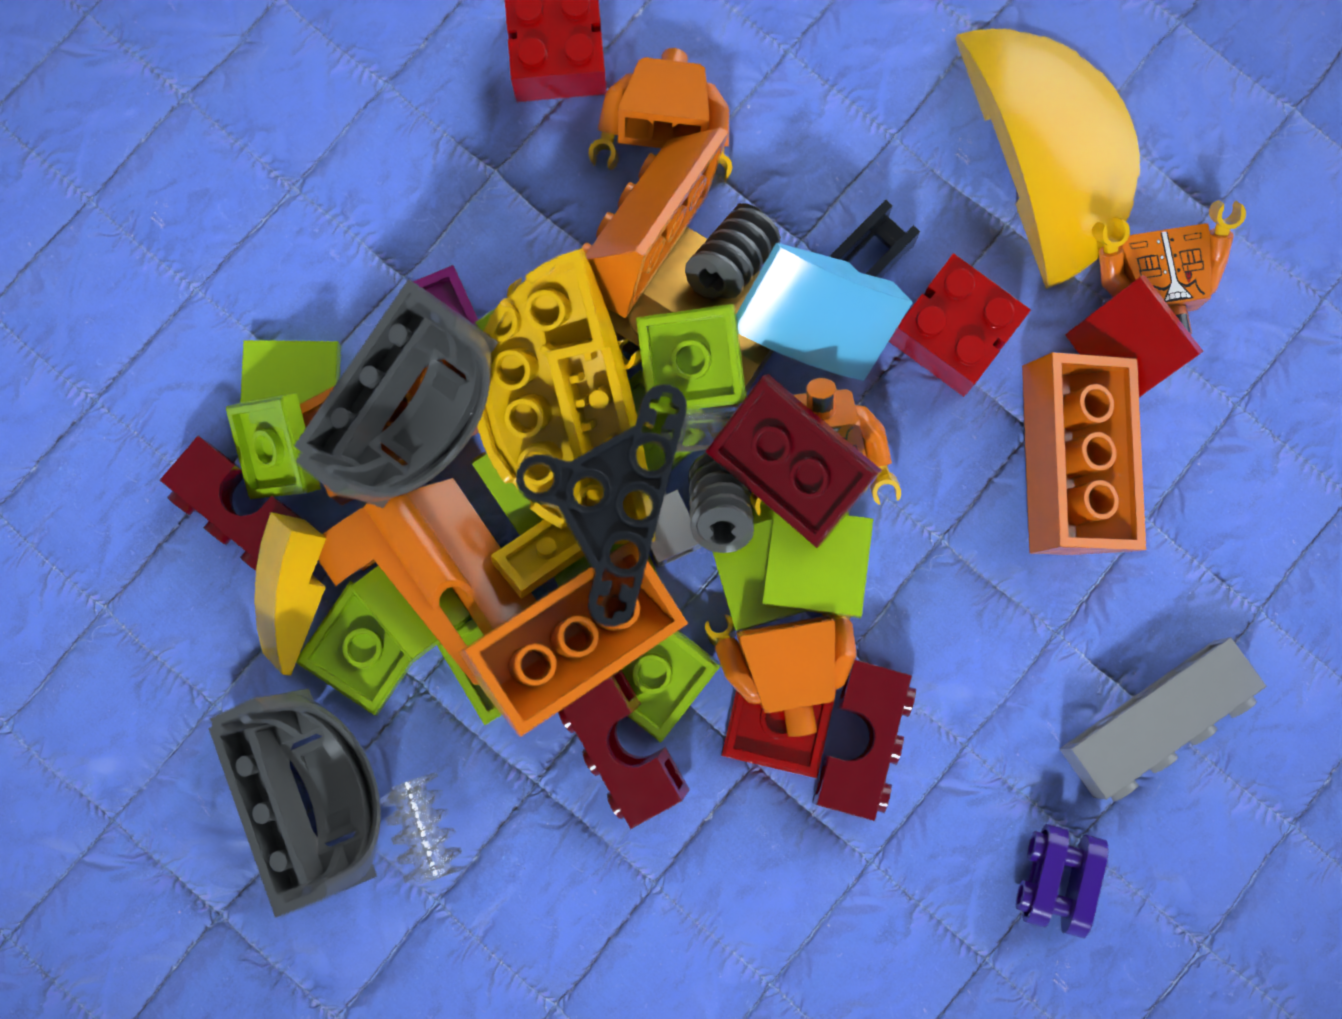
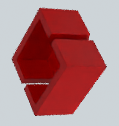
(555, 49)
(959, 325)

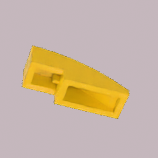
(286, 589)

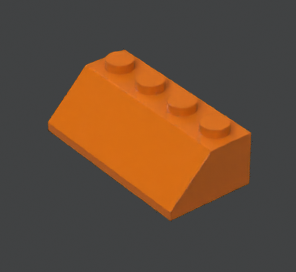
(652, 216)
(1083, 455)
(560, 652)

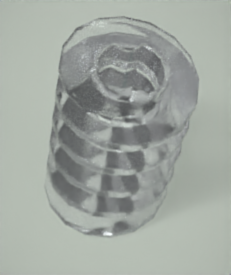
(421, 830)

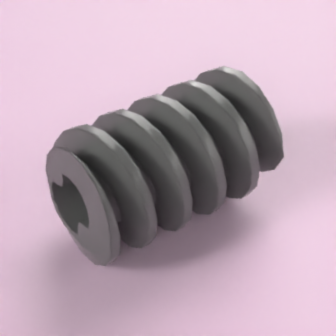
(732, 253)
(718, 507)

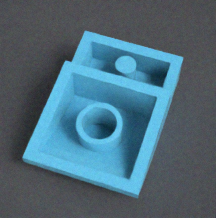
(821, 311)

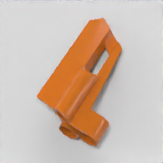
(425, 546)

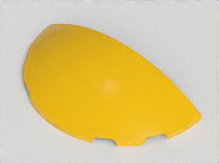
(1061, 139)
(557, 382)

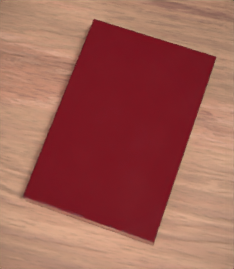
(793, 460)

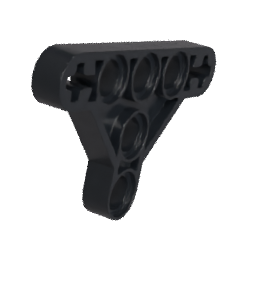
(618, 474)

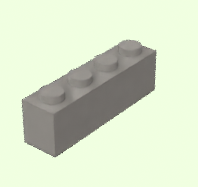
(1163, 719)

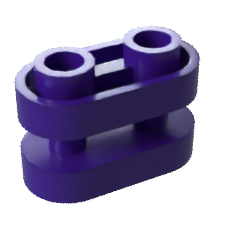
(1039, 895)

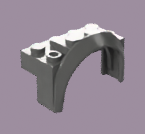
(346, 433)
(256, 757)

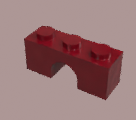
(206, 482)
(636, 784)
(859, 784)

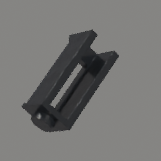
(887, 231)

